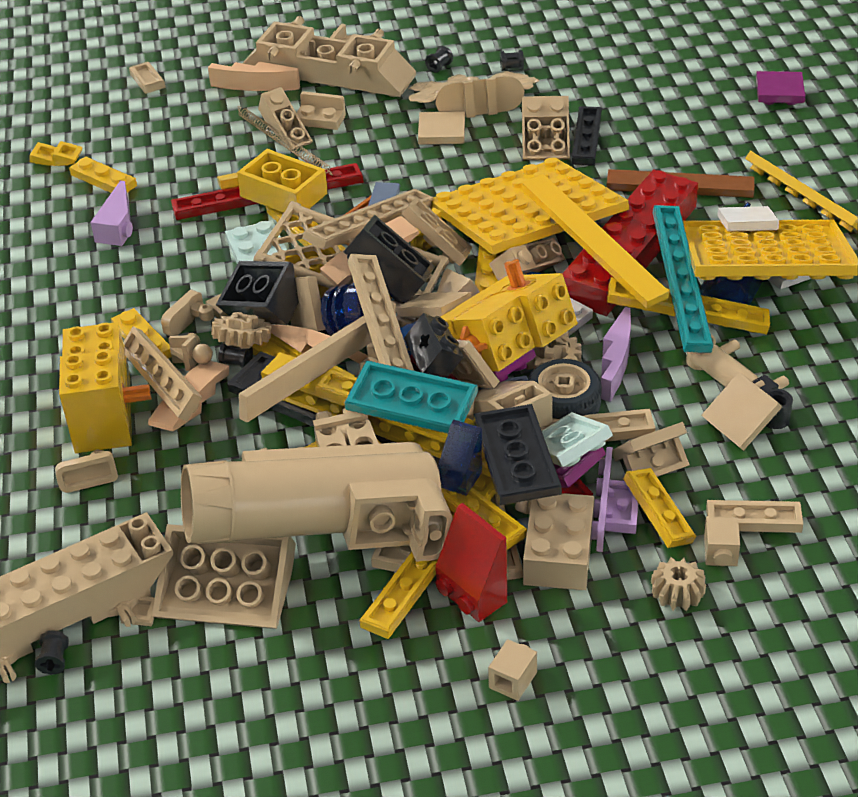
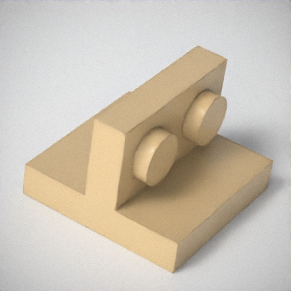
(656, 450)

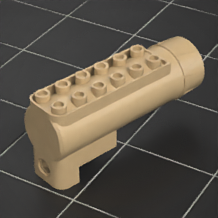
(365, 491)

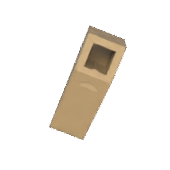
(282, 116)
(531, 256)

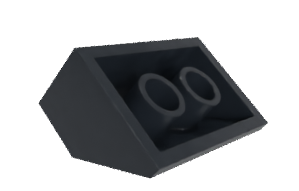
(399, 262)
(261, 290)

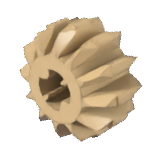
(678, 584)

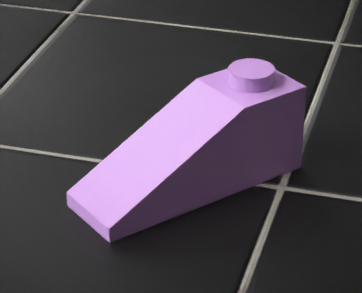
(113, 221)

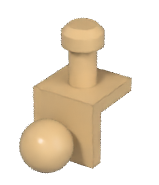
(189, 350)

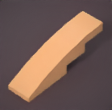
(254, 78)
(337, 268)
(305, 339)
(204, 381)

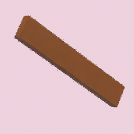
(707, 183)

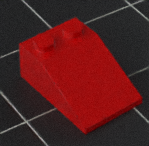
(473, 565)

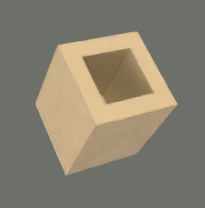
(722, 541)
(512, 669)

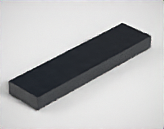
(586, 136)

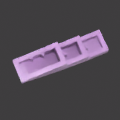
(615, 354)

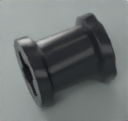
(511, 60)
(436, 61)
(234, 355)
(51, 658)

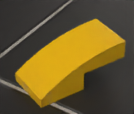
(49, 155)

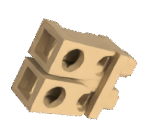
(343, 429)

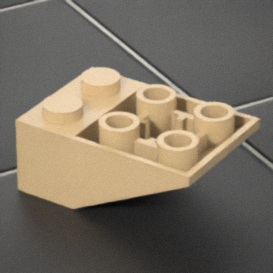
(545, 127)
(514, 394)

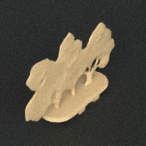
(475, 95)

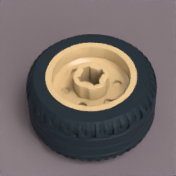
(572, 384)

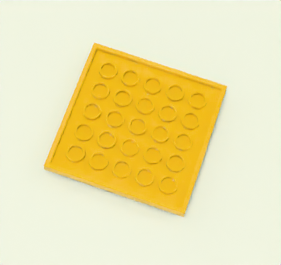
(504, 216)
(791, 251)

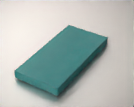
(410, 397)

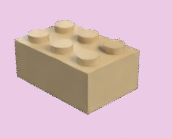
(559, 542)

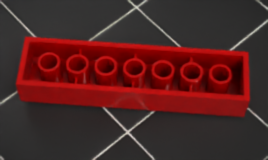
(634, 232)

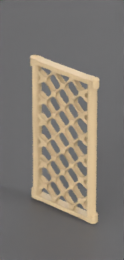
(302, 268)

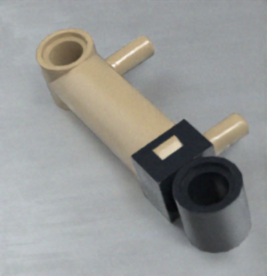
(725, 368)

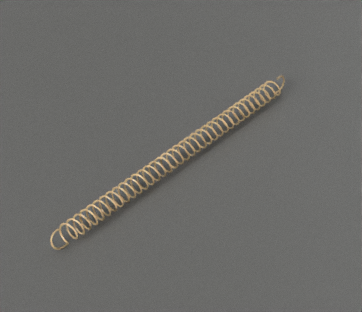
(255, 124)

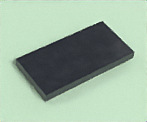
(517, 455)

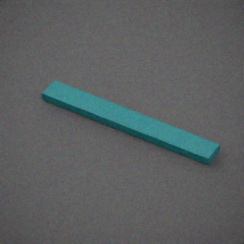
(681, 280)

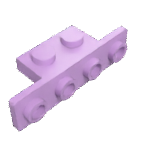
(617, 506)

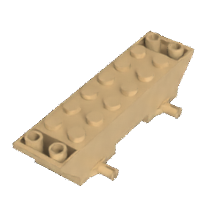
(355, 64)
(81, 581)

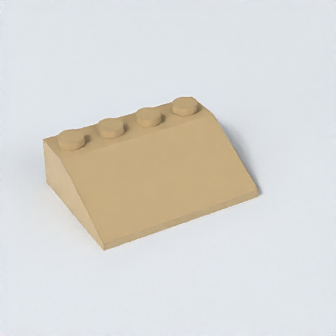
(225, 581)

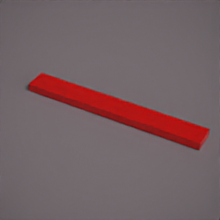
(230, 198)

